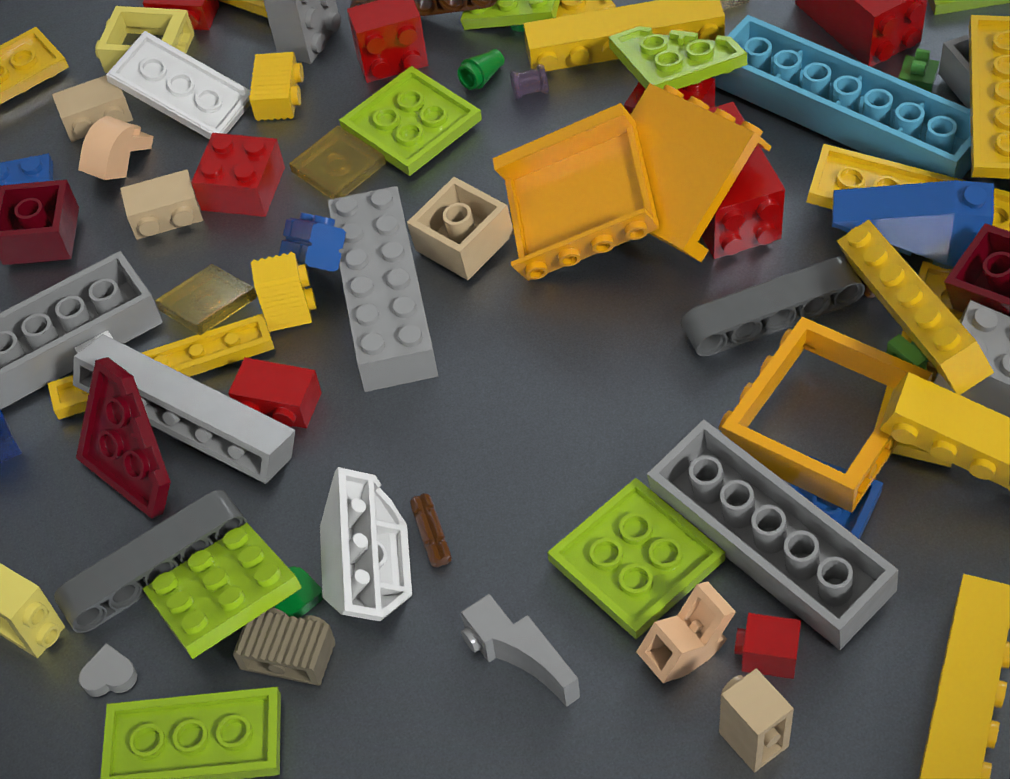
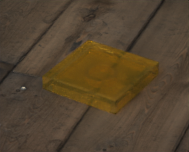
(337, 163)
(206, 299)

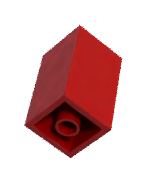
(870, 27)
(752, 207)

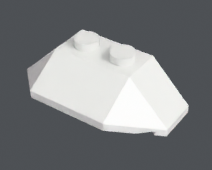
(363, 548)

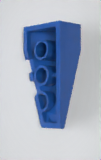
(920, 218)

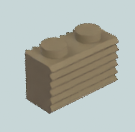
(286, 646)

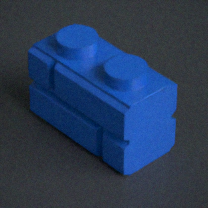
(313, 241)

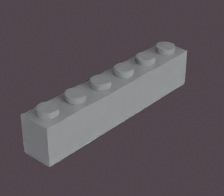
(195, 411)

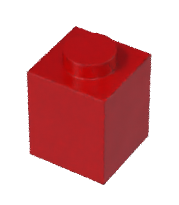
(769, 645)

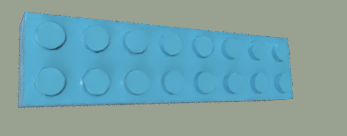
(849, 100)

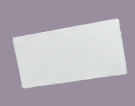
(180, 86)

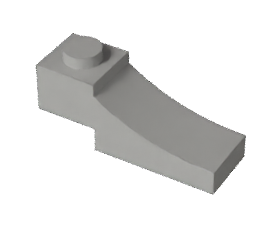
(519, 644)

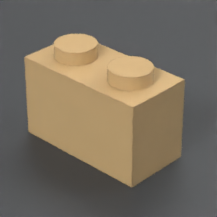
(89, 102)
(161, 204)
(755, 719)

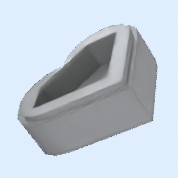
(107, 673)

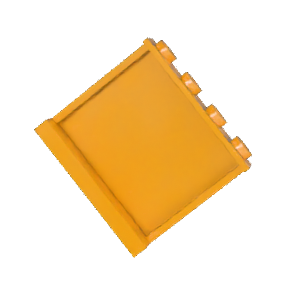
(689, 162)
(577, 192)

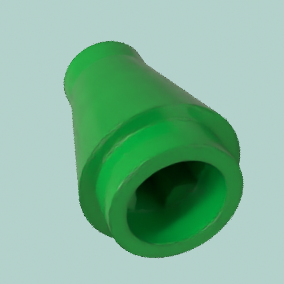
(479, 69)

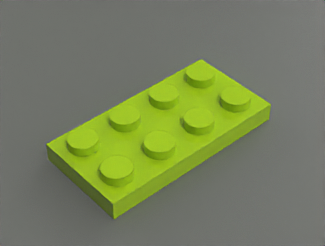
(194, 736)

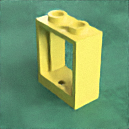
(171, 23)
(26, 614)

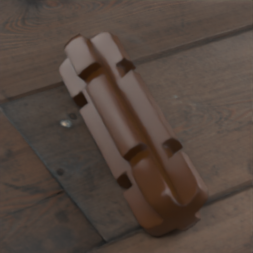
(430, 530)

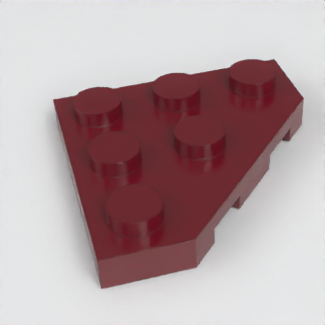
(119, 440)

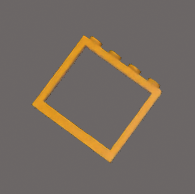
(792, 466)

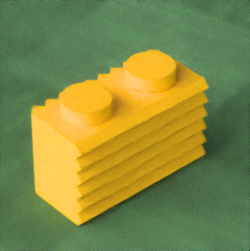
(275, 86)
(282, 291)

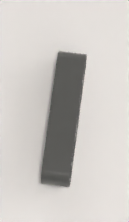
(772, 306)
(119, 577)

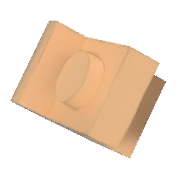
(108, 147)
(690, 638)

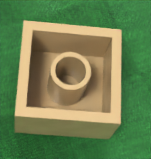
(461, 228)

